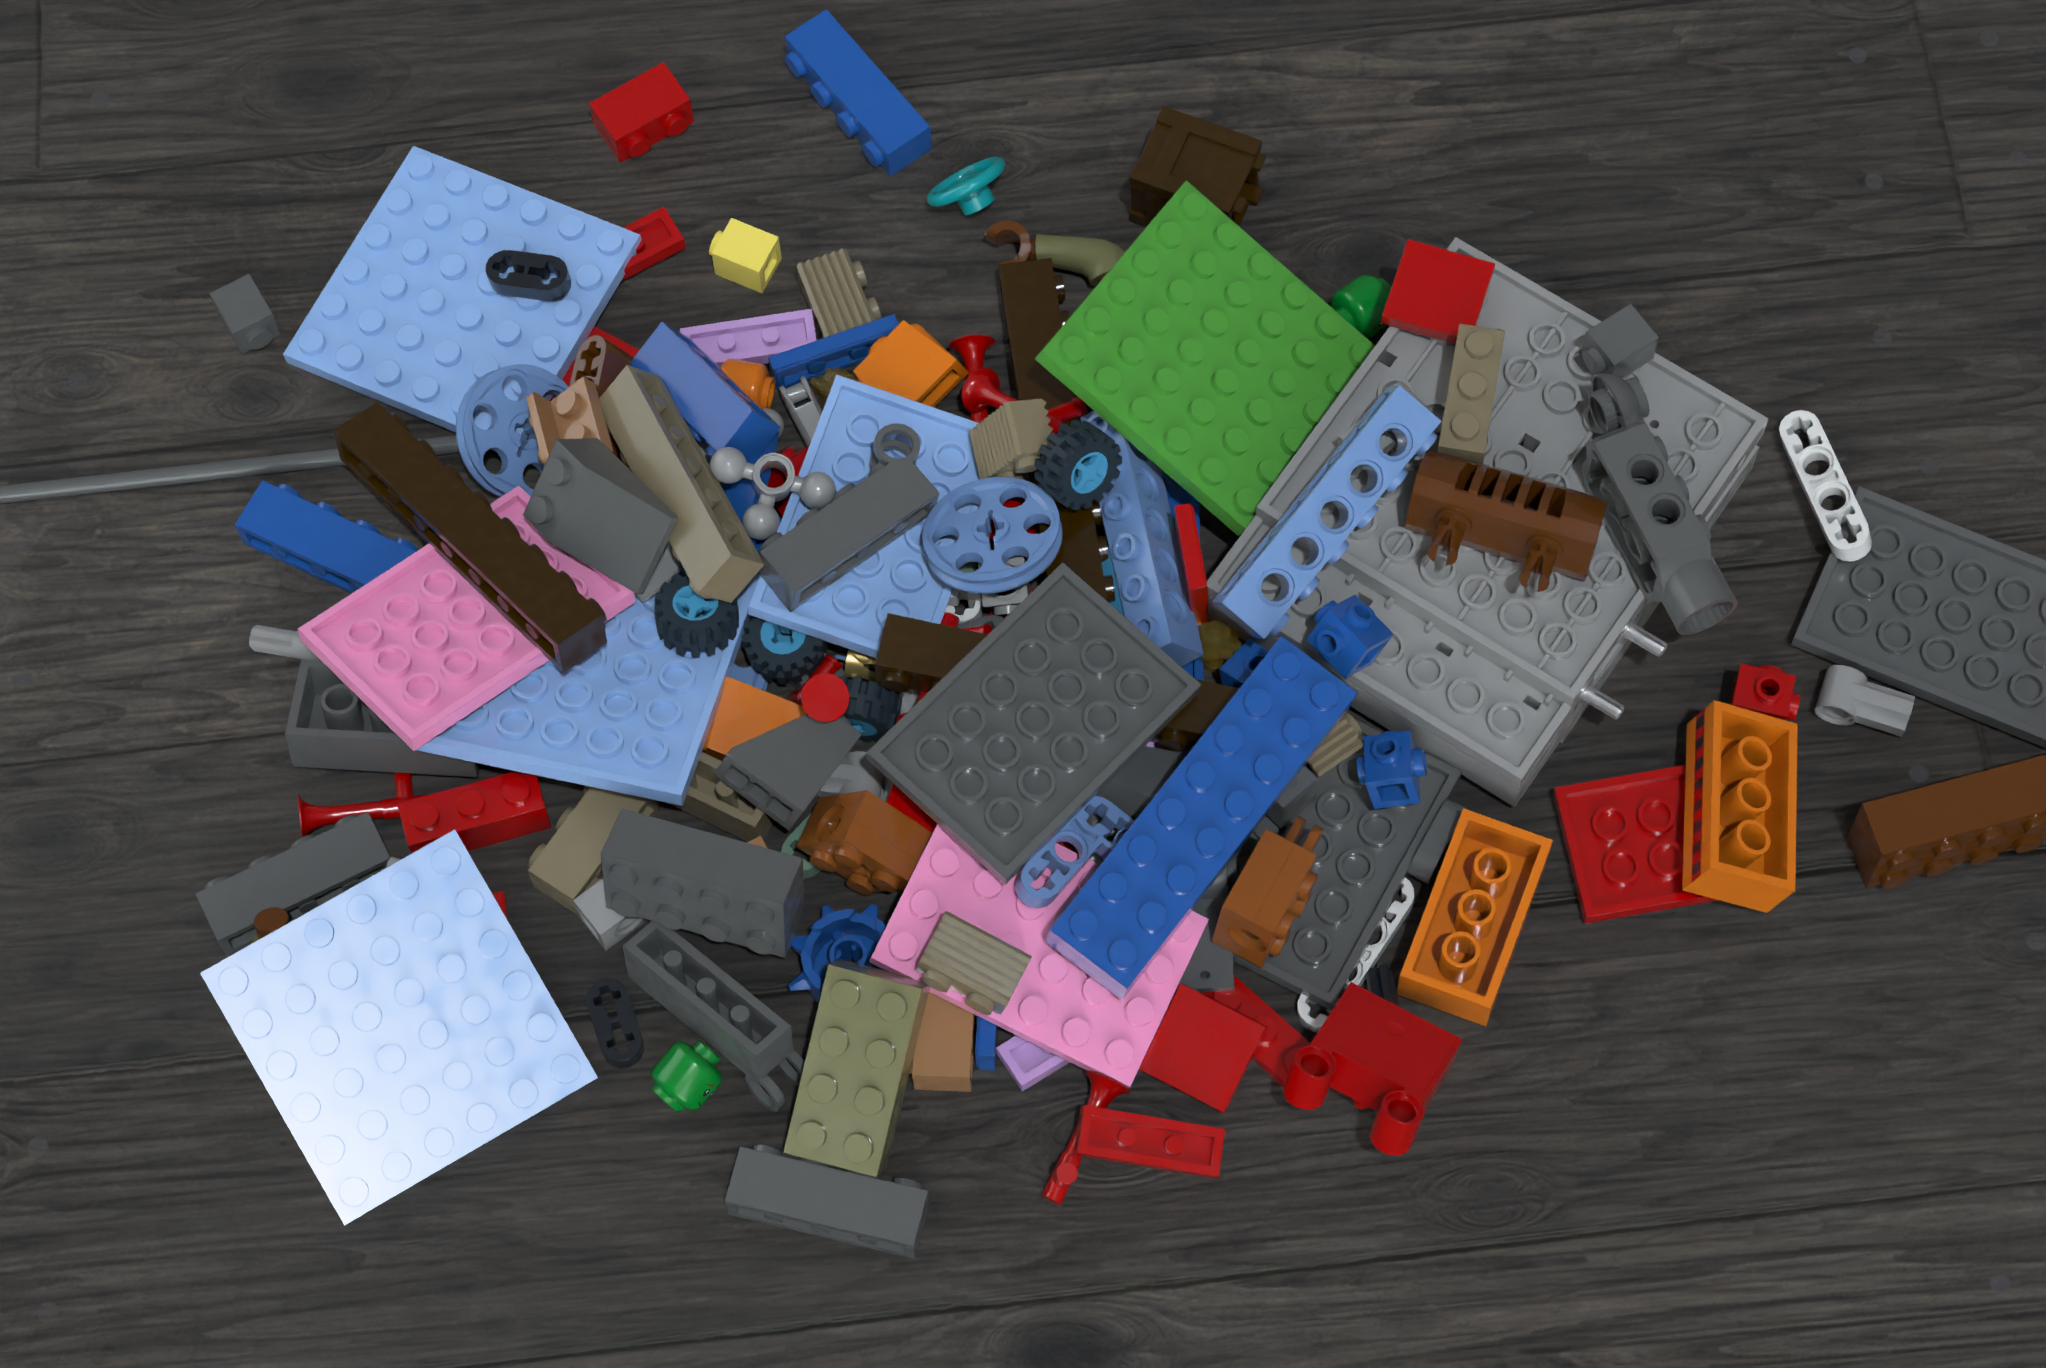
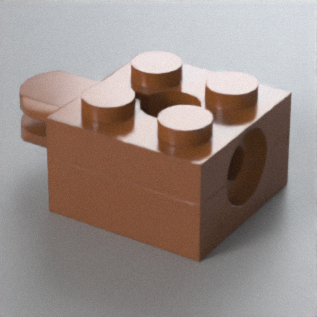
(864, 841)
(1269, 895)

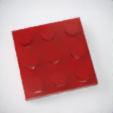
(1626, 843)

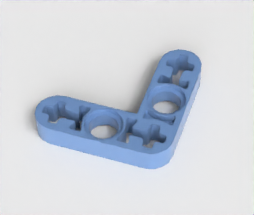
(1086, 840)

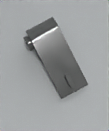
(1212, 965)

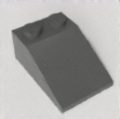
(600, 512)

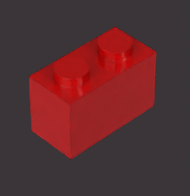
(642, 112)

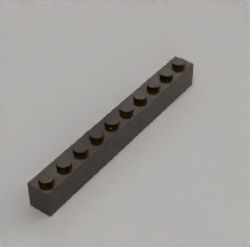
(1032, 318)

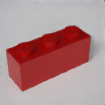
(479, 812)

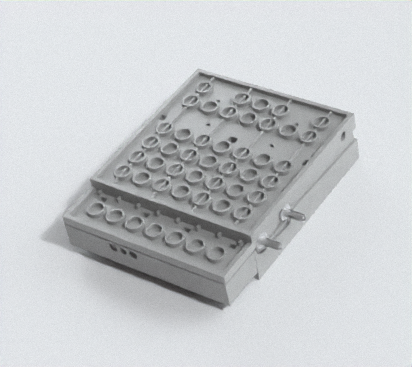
(1475, 658)

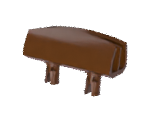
(1504, 516)

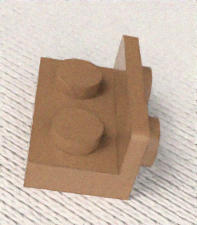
(570, 415)

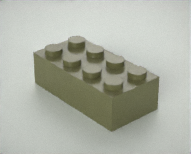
(857, 1067)

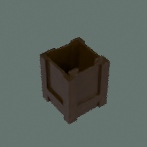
(1208, 156)

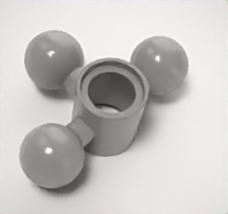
(761, 519)

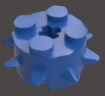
(835, 937)

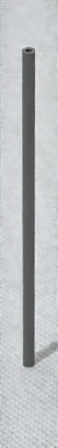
(189, 473)

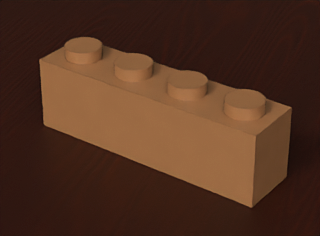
(944, 1048)

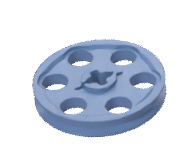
(501, 434)
(1009, 540)

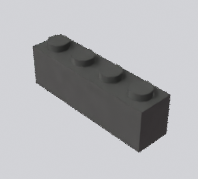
(293, 880)
(827, 1201)

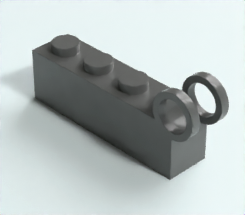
(853, 525)
(715, 1009)

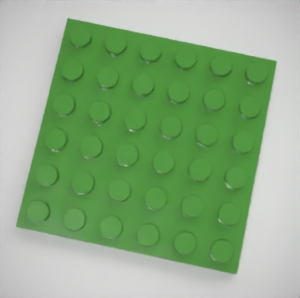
(1207, 356)

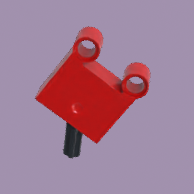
(1377, 1058)

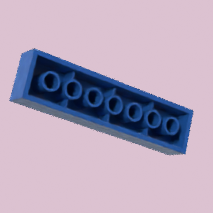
(1200, 818)

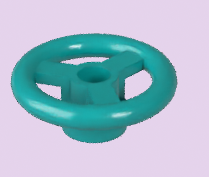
(968, 186)

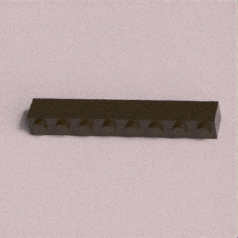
(472, 536)
(922, 653)

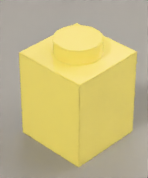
(745, 255)

